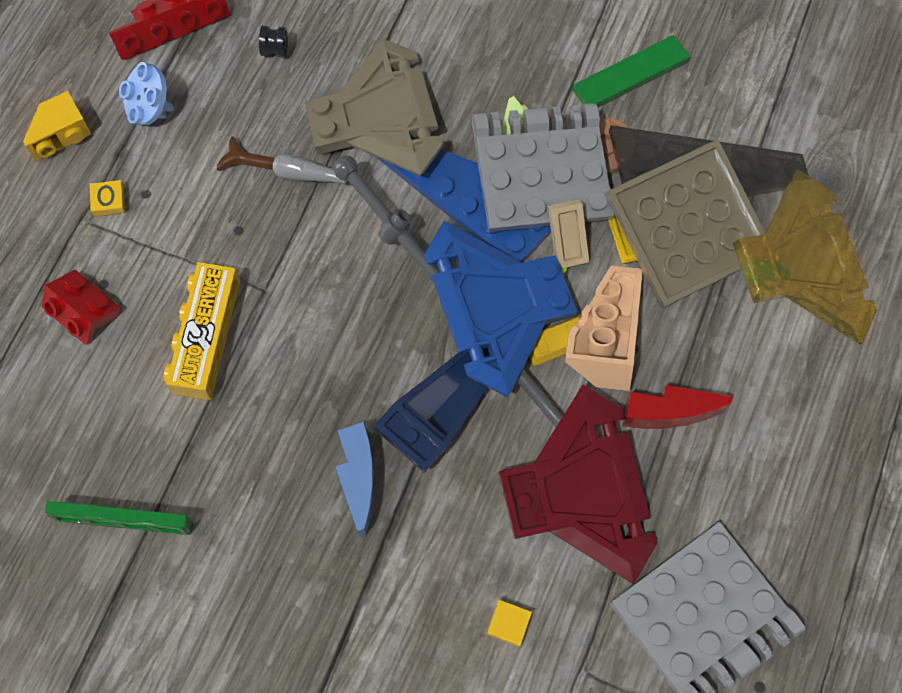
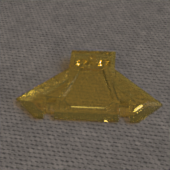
(809, 260)

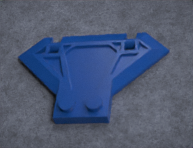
(495, 303)

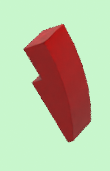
(673, 408)

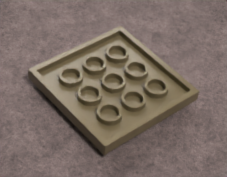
(685, 221)

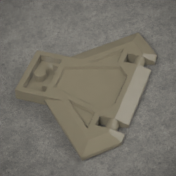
(380, 112)

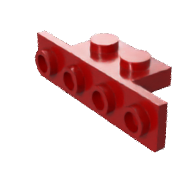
(164, 21)

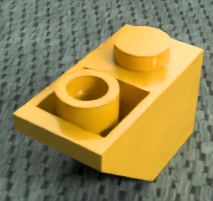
(55, 126)

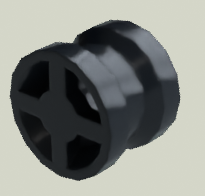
(273, 41)

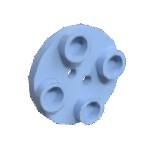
(145, 95)

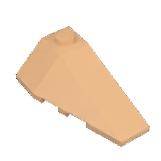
(605, 336)

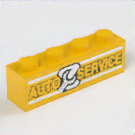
(202, 331)

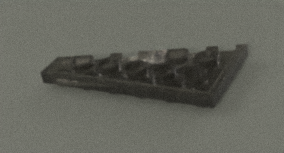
(756, 168)

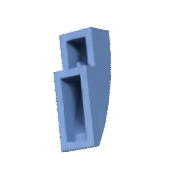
(357, 475)

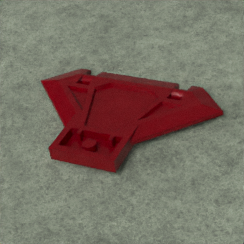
(584, 489)

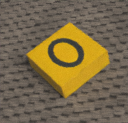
(107, 198)

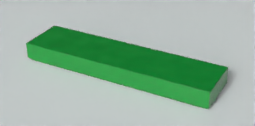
(631, 72)
(119, 517)

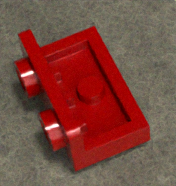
(78, 305)

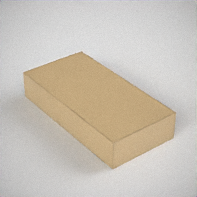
(568, 233)

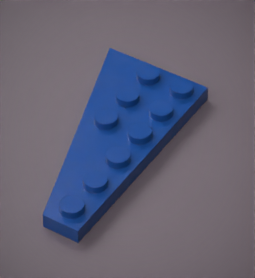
(456, 189)

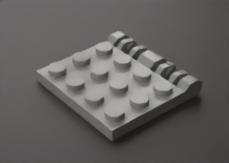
(540, 166)
(703, 610)

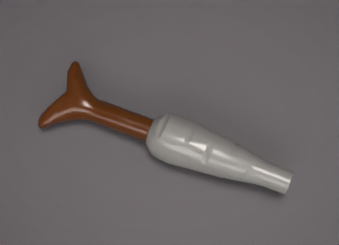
(283, 165)

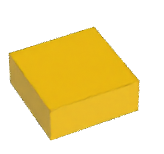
(509, 623)

